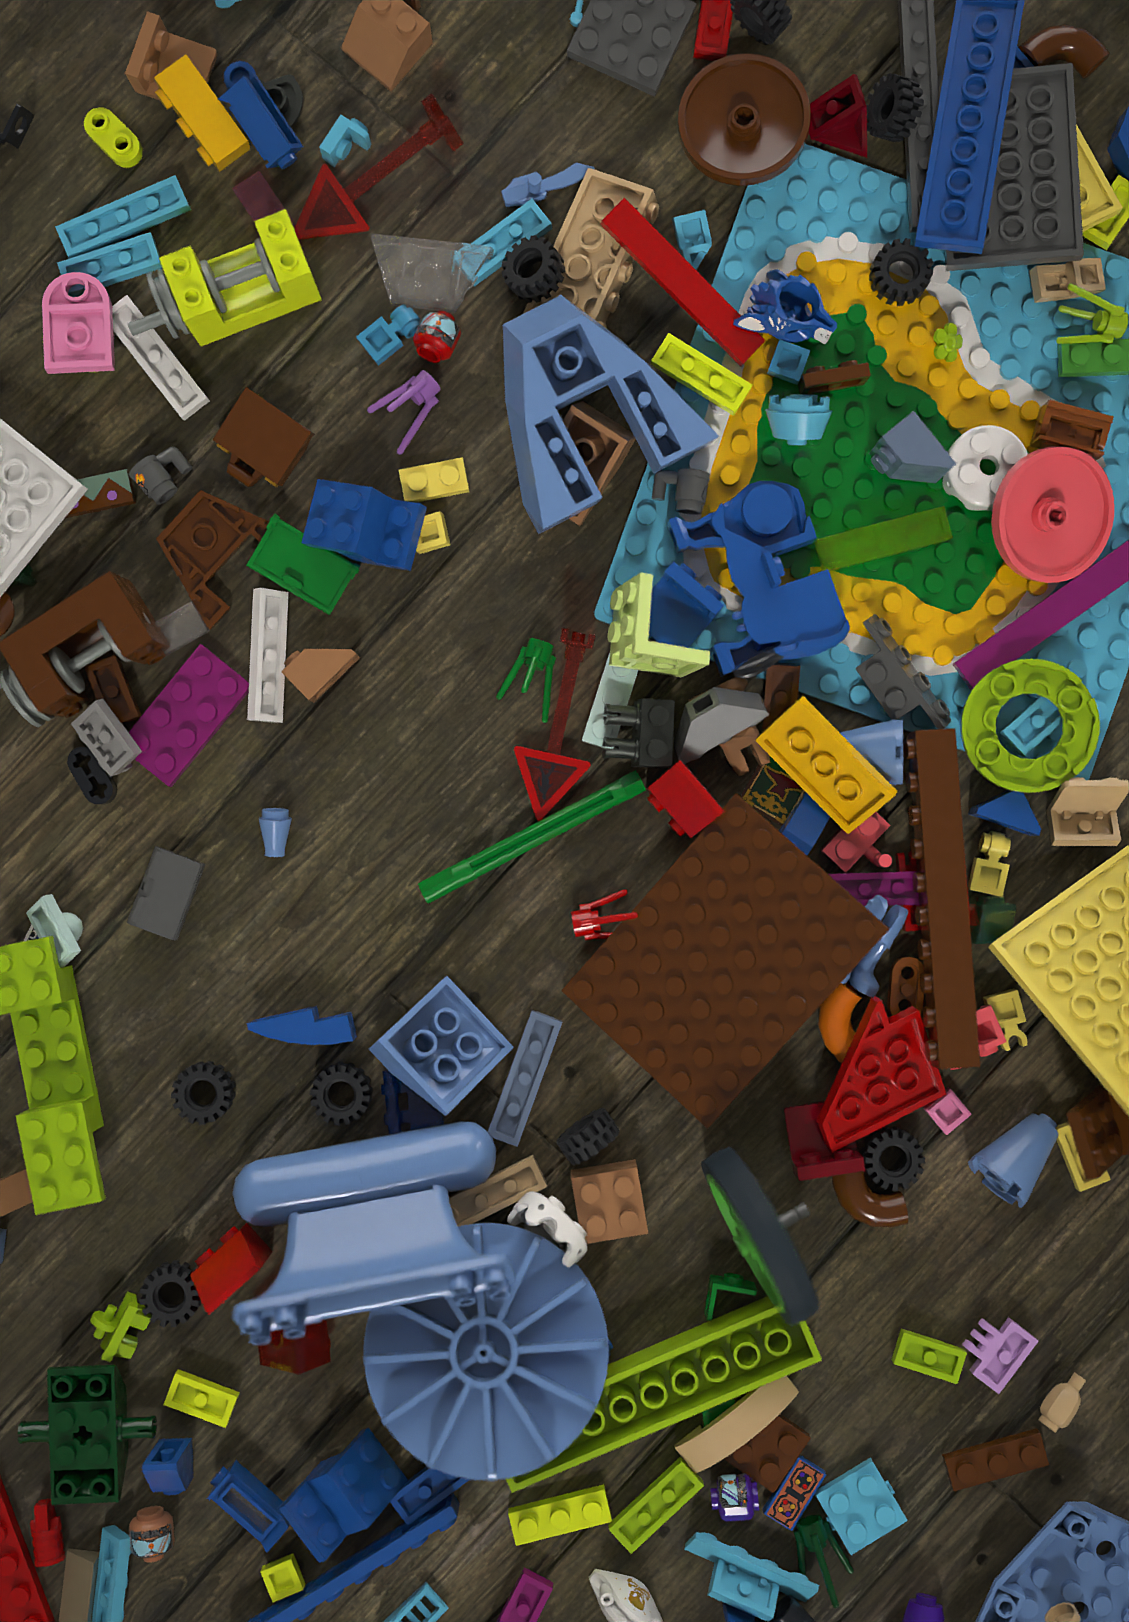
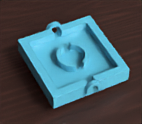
(860, 1506)

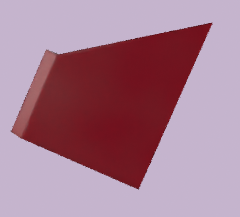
(841, 117)

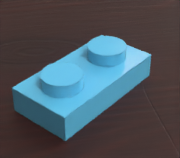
(1032, 726)

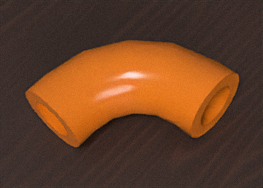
(835, 1019)

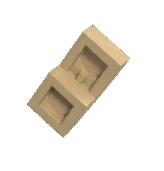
(1051, 281)

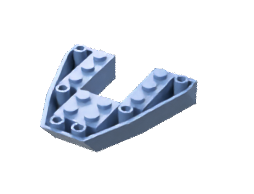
(558, 358)

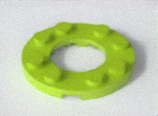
(1064, 691)

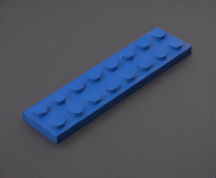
(969, 125)

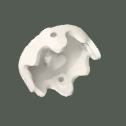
(966, 479)
(548, 1220)

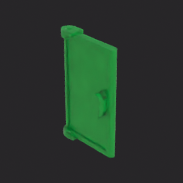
(290, 564)

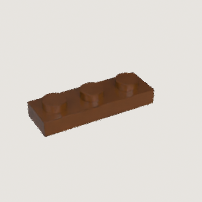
(995, 1459)

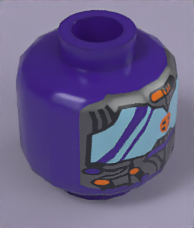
(735, 1497)

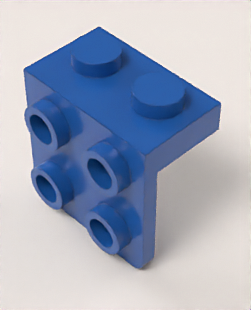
(681, 607)

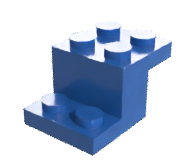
(364, 524)
(343, 1495)

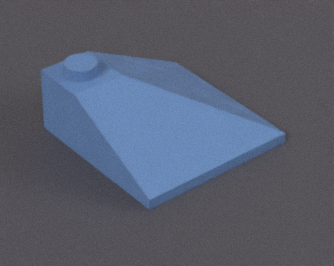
(442, 1047)

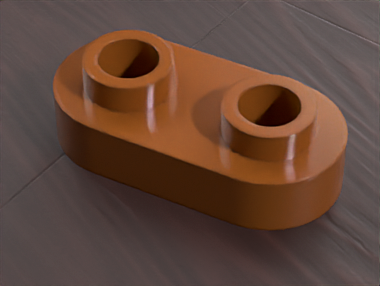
(905, 988)

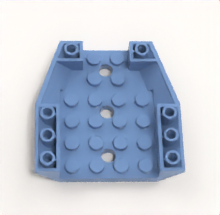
(1064, 1567)

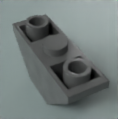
(715, 720)

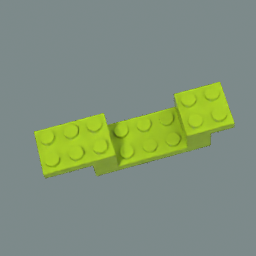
(56, 1077)

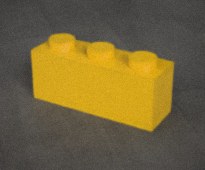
(201, 114)

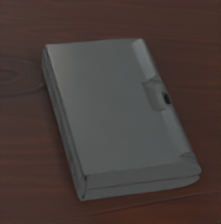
(166, 893)

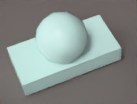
(64, 927)

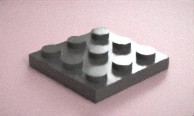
(631, 39)

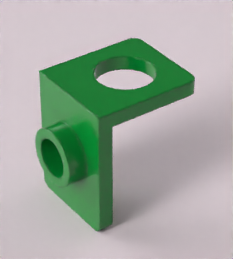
(728, 1282)

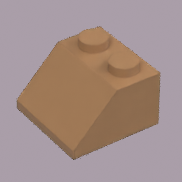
(387, 39)

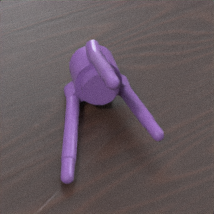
(421, 390)

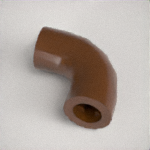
(1066, 44)
(868, 1206)

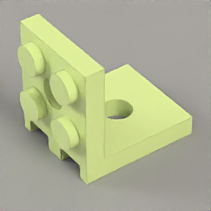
(630, 635)

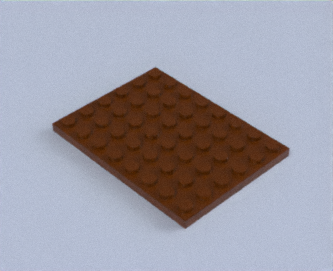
(724, 960)

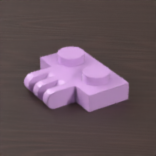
(999, 1352)

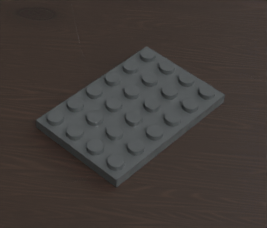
(1036, 178)

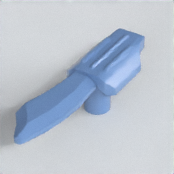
(533, 187)

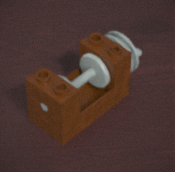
(41, 673)

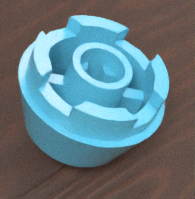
(798, 417)

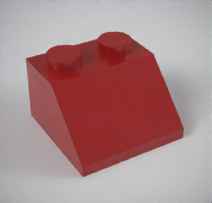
(683, 800)
(229, 1266)

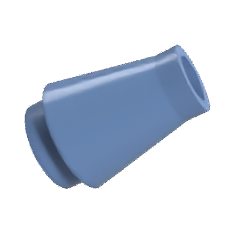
(275, 829)

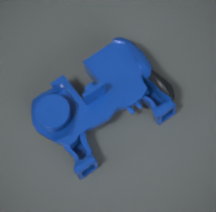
(780, 620)

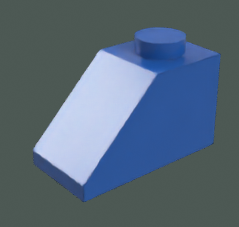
(169, 1466)

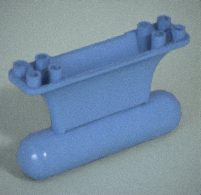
(368, 1227)

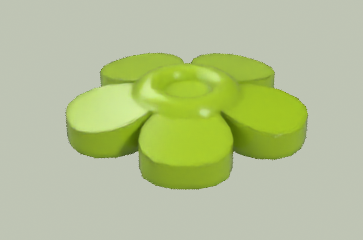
(947, 342)

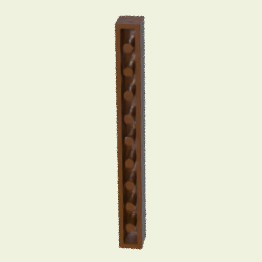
(942, 899)

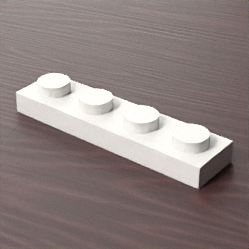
(158, 361)
(267, 655)

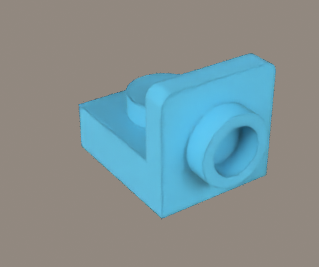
(340, 137)

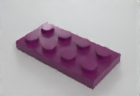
(187, 714)

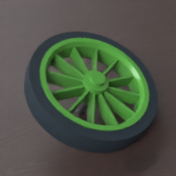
(762, 1235)

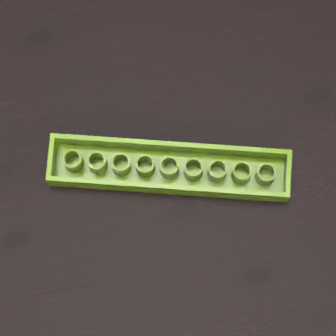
(684, 1379)

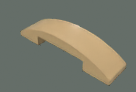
(736, 1425)

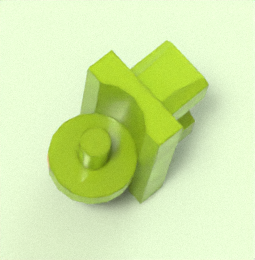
(116, 1340)

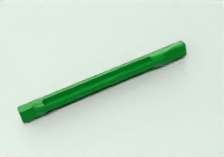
(531, 837)

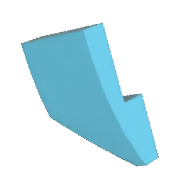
(692, 236)

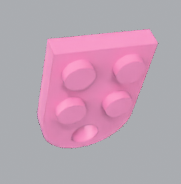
(77, 328)

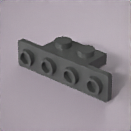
(895, 679)

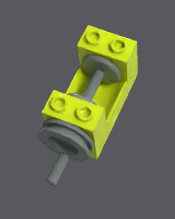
(232, 289)

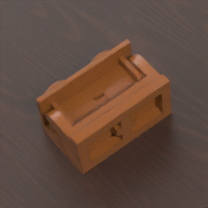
(1071, 427)

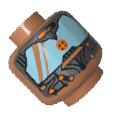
(151, 1533)

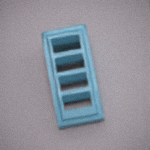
(414, 1600)

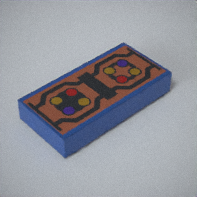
(794, 1493)

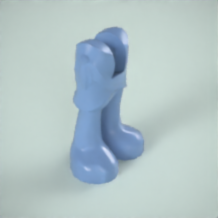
(862, 975)

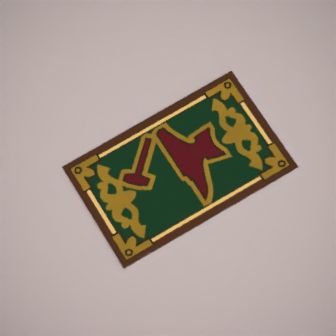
(772, 792)

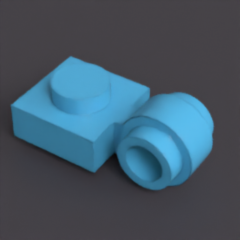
(382, 339)

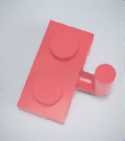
(846, 848)

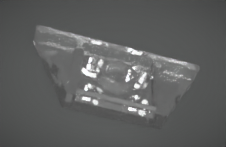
(428, 271)

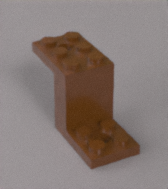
(1099, 1131)

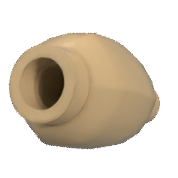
(1062, 1403)

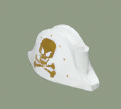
(623, 1598)

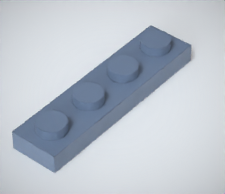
(524, 1078)

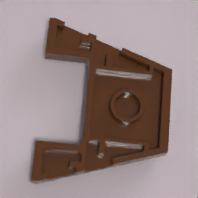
(202, 542)

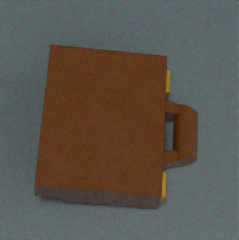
(262, 439)

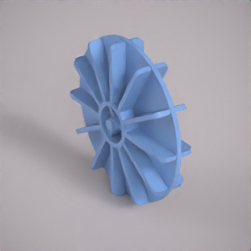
(494, 1380)

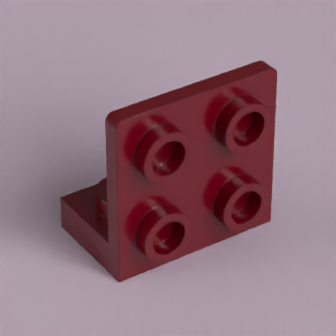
(808, 1150)

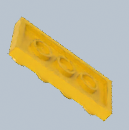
(826, 765)

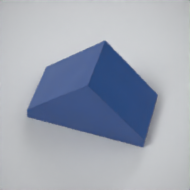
(1010, 811)

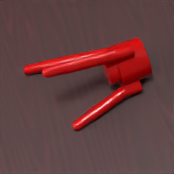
(588, 922)

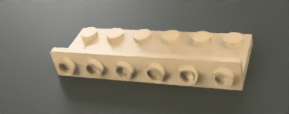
(591, 256)

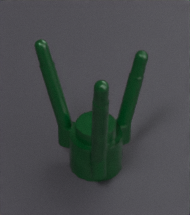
(813, 1534)

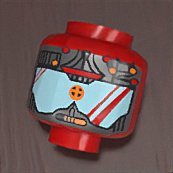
(436, 336)

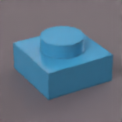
(788, 362)

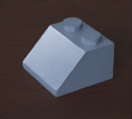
(911, 453)

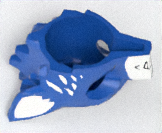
(783, 310)

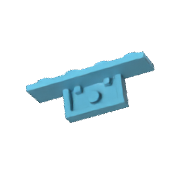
(746, 1580)

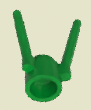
(536, 656)

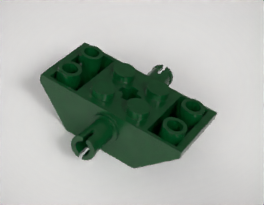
(87, 1433)

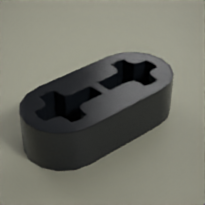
(85, 779)

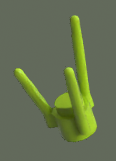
(1108, 323)

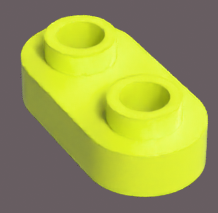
(111, 135)

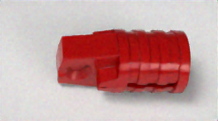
(47, 1535)

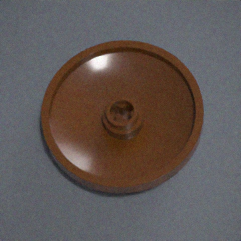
(744, 119)

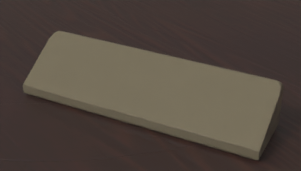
(79, 1586)

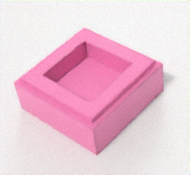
(947, 1111)

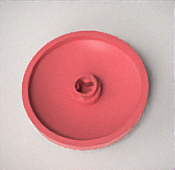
(1053, 514)

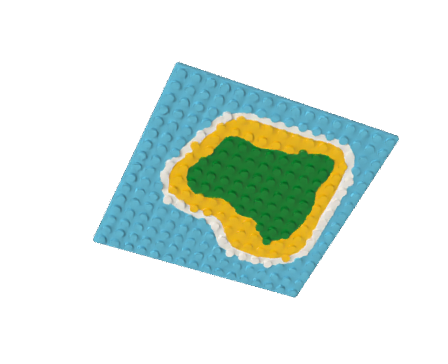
(942, 599)

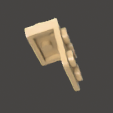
(1086, 812)

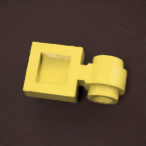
(990, 875)

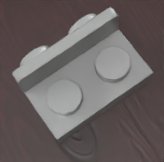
(106, 738)

